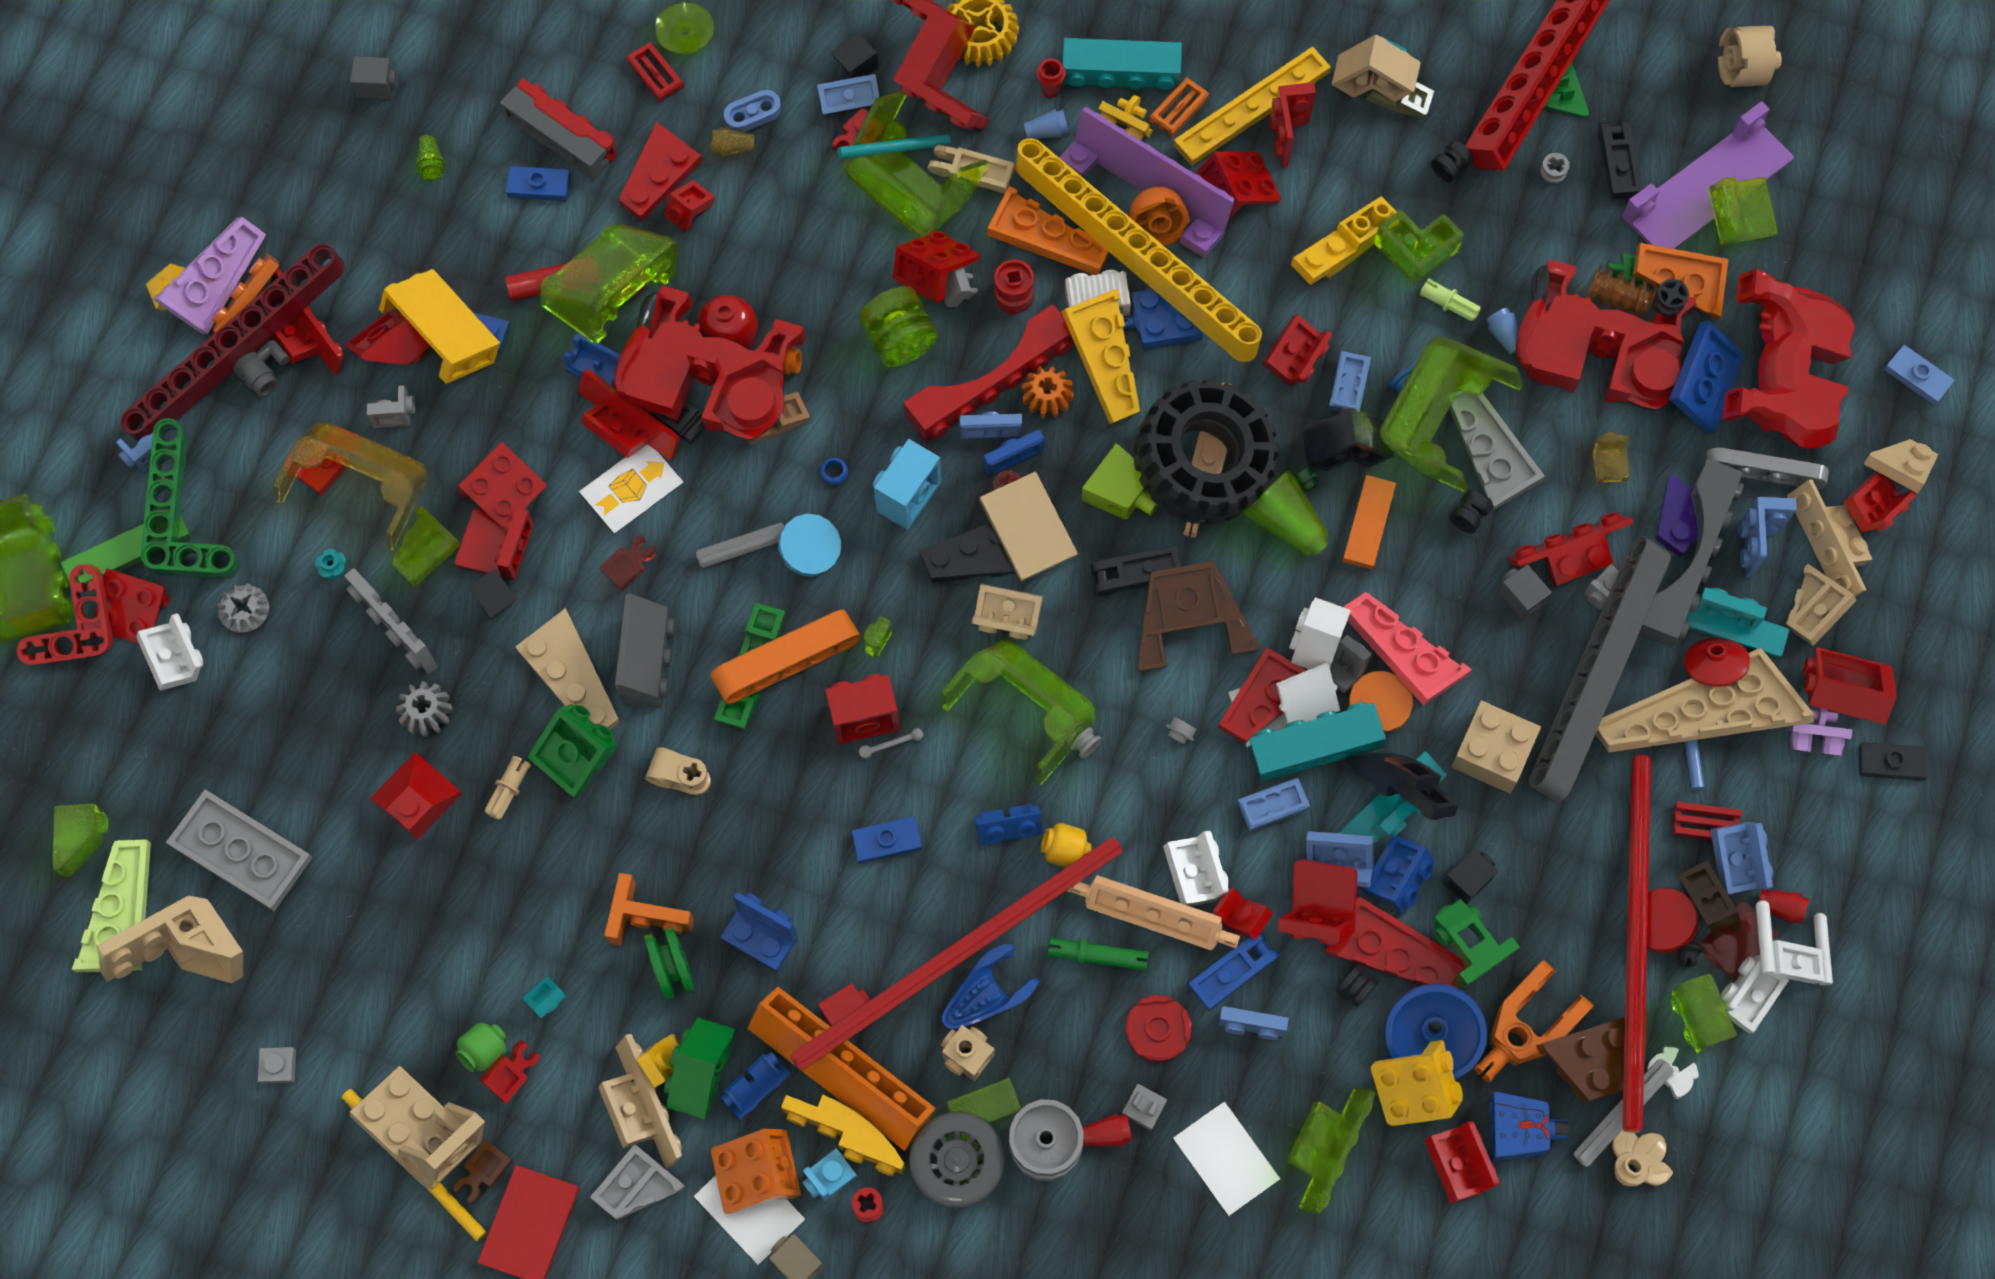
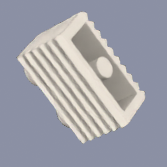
(1084, 287)

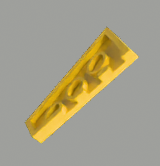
(1102, 347)

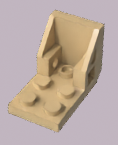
(189, 932)
(417, 1128)

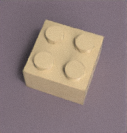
(1496, 747)

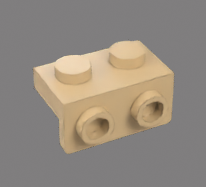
(1007, 611)

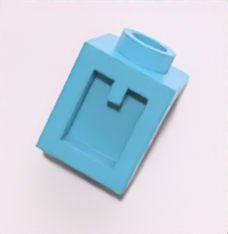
(828, 1175)

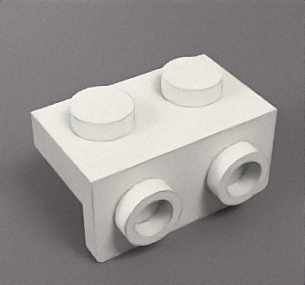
(170, 653)
(1196, 869)
(1751, 994)

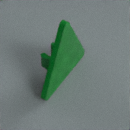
(1568, 96)

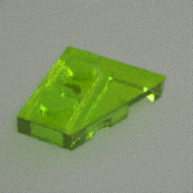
(423, 548)

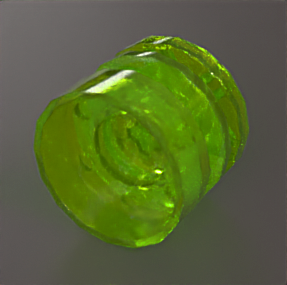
(898, 326)

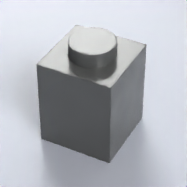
(373, 77)
(1524, 591)

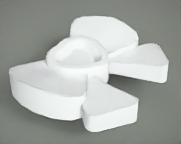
(1679, 1082)

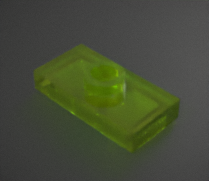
(988, 1102)

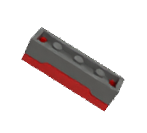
(559, 129)

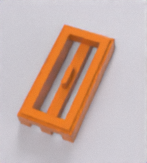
(1164, 124)

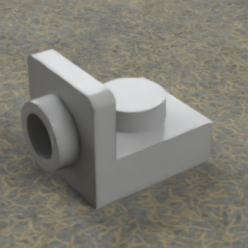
(392, 414)
(1600, 588)

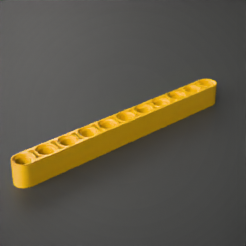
(1138, 250)

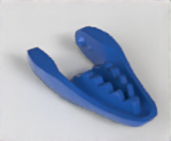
(981, 995)

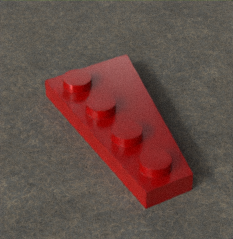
(1396, 949)

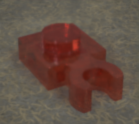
(626, 565)

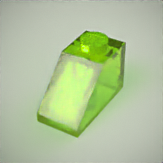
(76, 835)

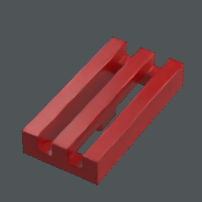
(668, 89)
(1679, 807)

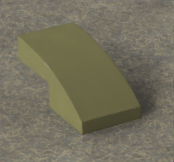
(1415, 104)

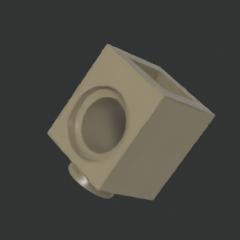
(795, 1259)

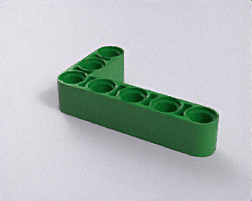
(171, 511)

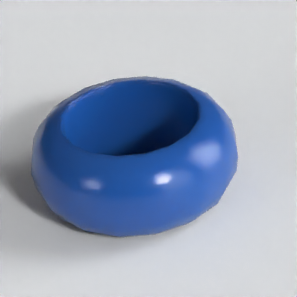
(835, 480)

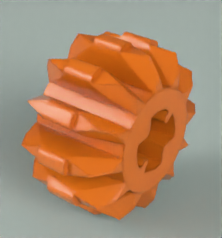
(1059, 390)

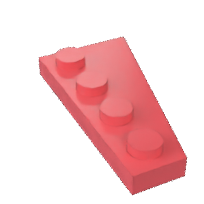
(1415, 661)

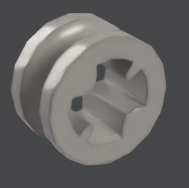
(1555, 160)
(1086, 743)

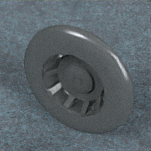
(957, 1159)

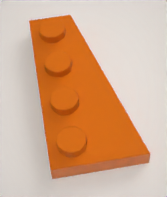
(1033, 229)

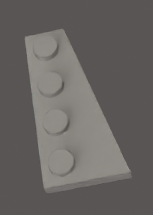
(1495, 452)
(397, 632)

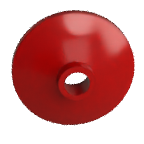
(1717, 662)

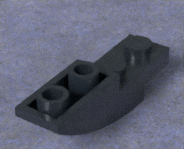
(1405, 776)

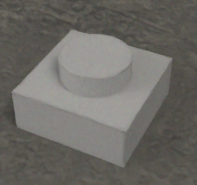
(277, 1065)

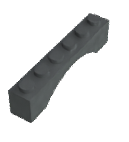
(1711, 497)

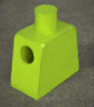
(1117, 486)

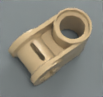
(673, 771)

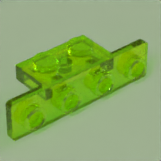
(1326, 1144)

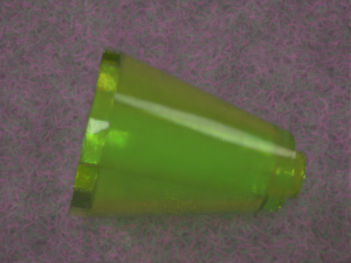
(1289, 516)

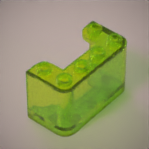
(29, 571)

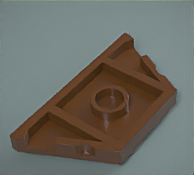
(1591, 1059)

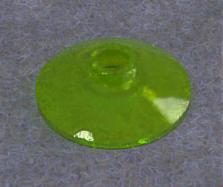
(682, 18)

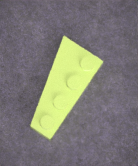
(120, 900)

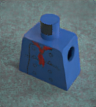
(1521, 1127)

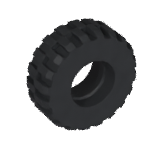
(1234, 422)

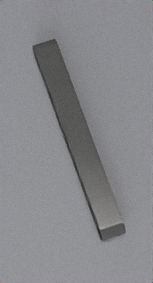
(1599, 669)

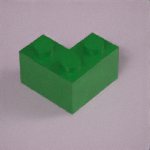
(698, 1067)

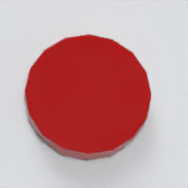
(1670, 920)
(1158, 1028)

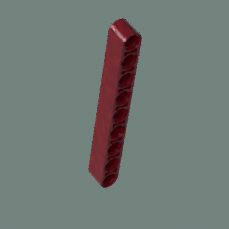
(240, 329)

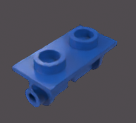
(1023, 823)
(766, 1075)

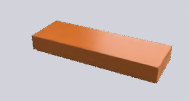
(1369, 522)

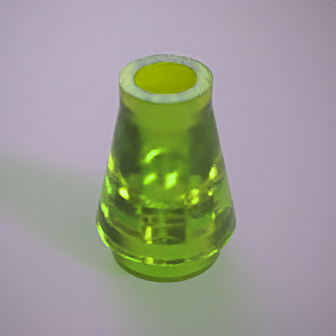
(429, 158)

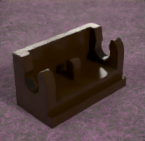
(1710, 898)

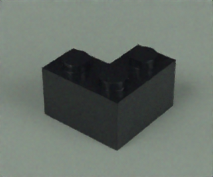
(1345, 439)

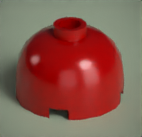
(730, 319)

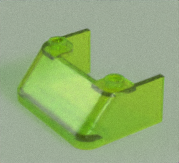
(902, 184)
(1427, 396)
(1067, 708)

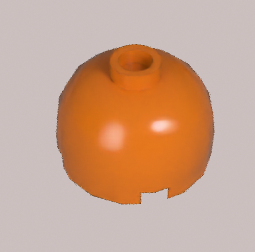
(1160, 213)

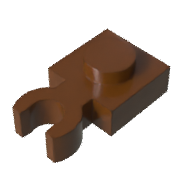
(486, 1167)

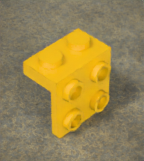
(1418, 1086)

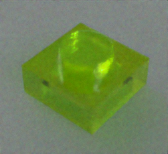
(877, 636)

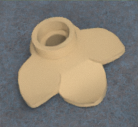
(1644, 1155)

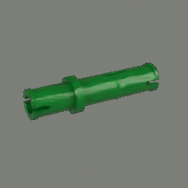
(1097, 954)

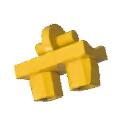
(1126, 118)

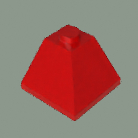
(389, 341)
(416, 796)

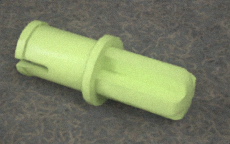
(1449, 300)

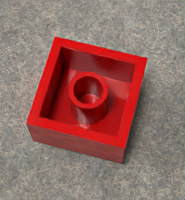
(862, 708)

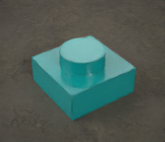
(544, 997)

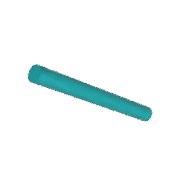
(893, 146)

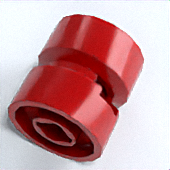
(1014, 286)

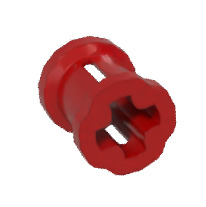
(869, 1215)

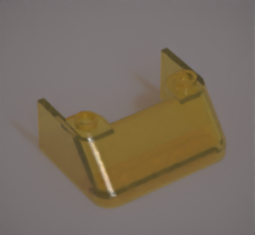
(400, 474)

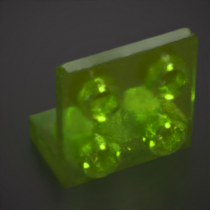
(1742, 210)

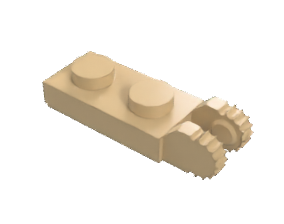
(996, 177)

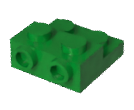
(573, 748)

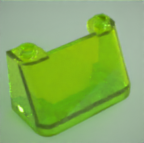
(607, 275)

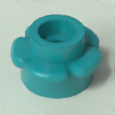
(333, 571)

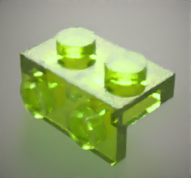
(1702, 1013)

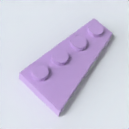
(212, 276)

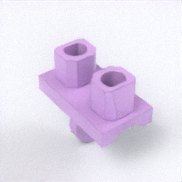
(1833, 737)

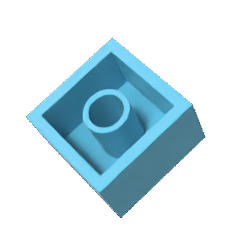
(907, 483)

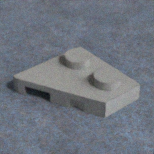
(635, 1185)

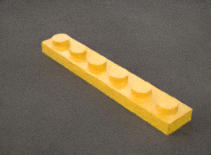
(1248, 107)

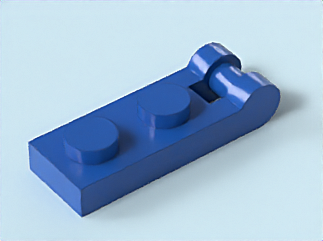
(1232, 972)

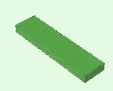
(119, 551)

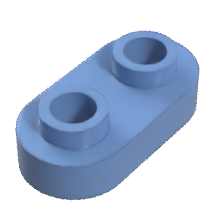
(751, 111)

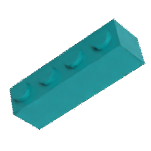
(1122, 63)
(1317, 741)

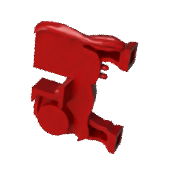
(1795, 328)

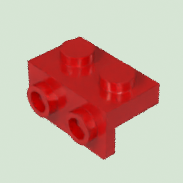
(1296, 351)
(1877, 503)
(1462, 1162)

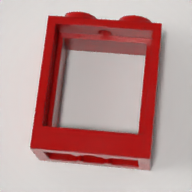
(1849, 685)

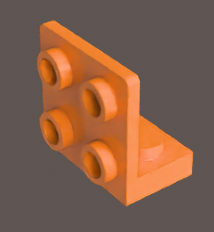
(755, 1169)

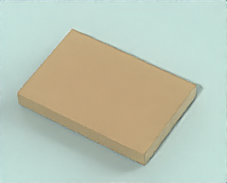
(1028, 526)

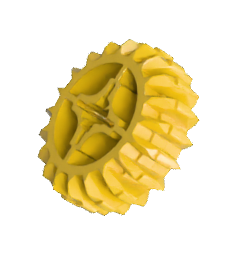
(985, 41)

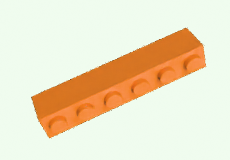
(843, 1071)

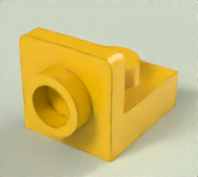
(656, 1060)

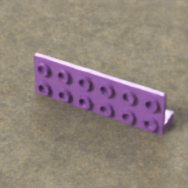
(1144, 167)
(1683, 203)

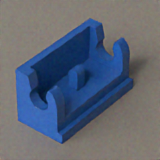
(593, 357)

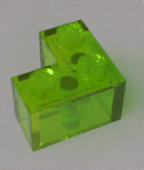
(1418, 250)

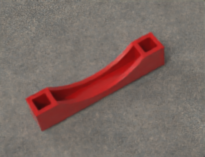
(940, 406)

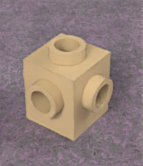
(967, 1063)

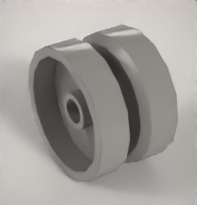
(1042, 1160)

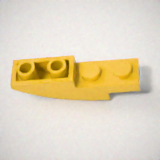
(1344, 244)
(859, 1137)

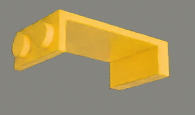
(443, 323)

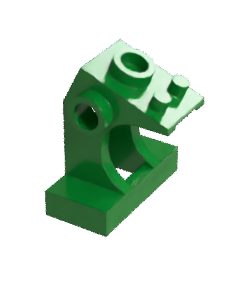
(1481, 957)

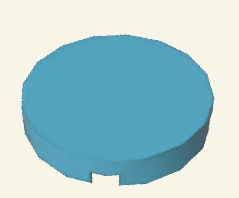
(809, 545)

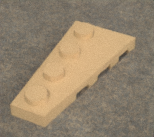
(566, 669)

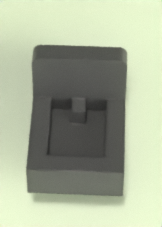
(1349, 663)

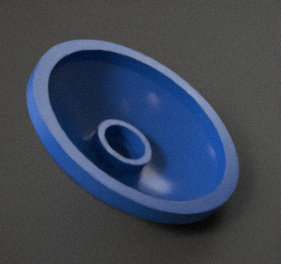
(1460, 1018)

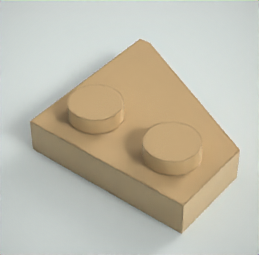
(1904, 463)
(1818, 605)

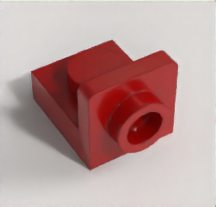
(686, 203)
(1242, 915)

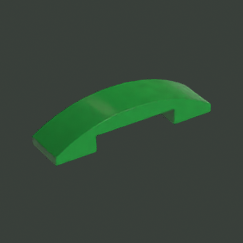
(763, 627)

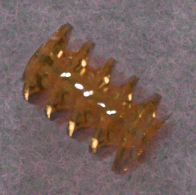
(1621, 292)

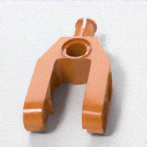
(1507, 1022)

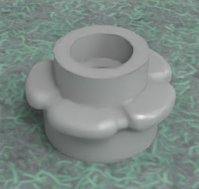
(1181, 730)

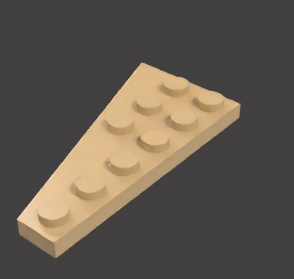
(1701, 711)

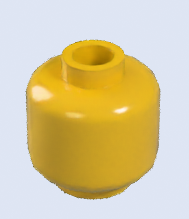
(1064, 844)

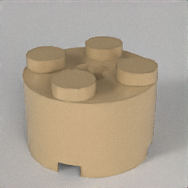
(1748, 56)

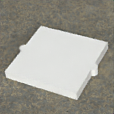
(1308, 694)

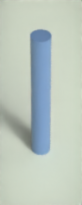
(1694, 765)

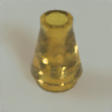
(729, 141)

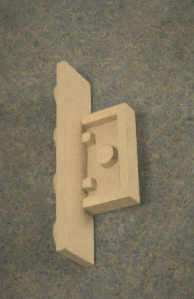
(1832, 537)
(636, 1107)

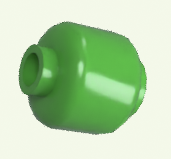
(481, 1046)

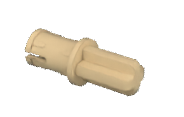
(506, 788)

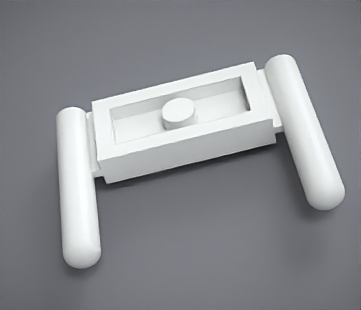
(1791, 959)

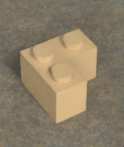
(1376, 66)

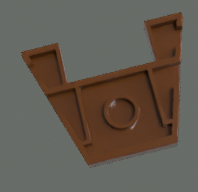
(1185, 600)

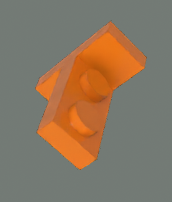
(640, 914)

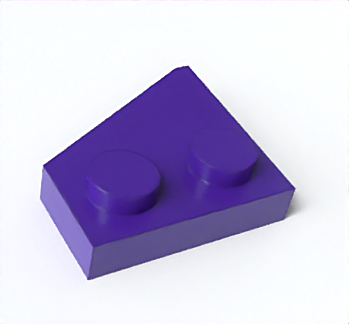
(1678, 518)

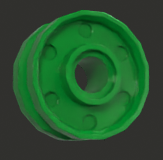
(669, 963)

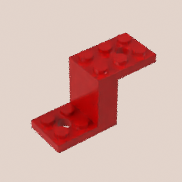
(933, 59)

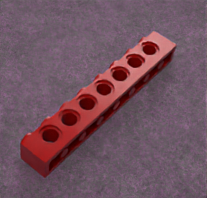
(1532, 82)

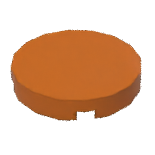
(1390, 697)

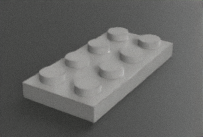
(239, 850)

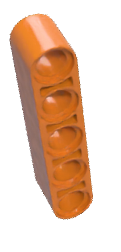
(785, 656)

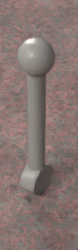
(866, 751)

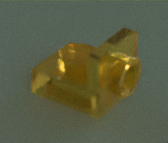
(1611, 457)

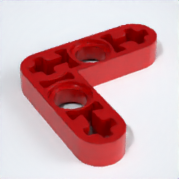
(85, 625)

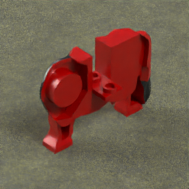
(1564, 327)
(668, 356)

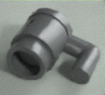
(255, 372)

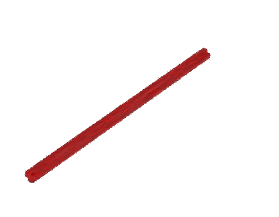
(1636, 945)
(955, 954)

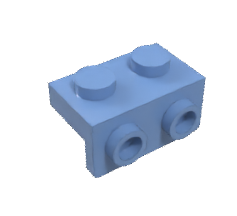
(1343, 850)
(1742, 857)

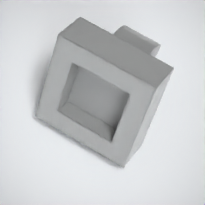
(958, 287)
(1144, 1107)

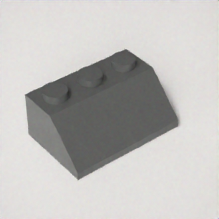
(644, 652)

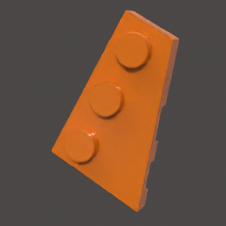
(1699, 272)
(246, 292)

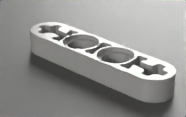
(1771, 468)

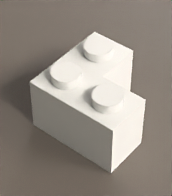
(1319, 635)

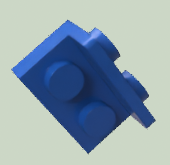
(1400, 873)

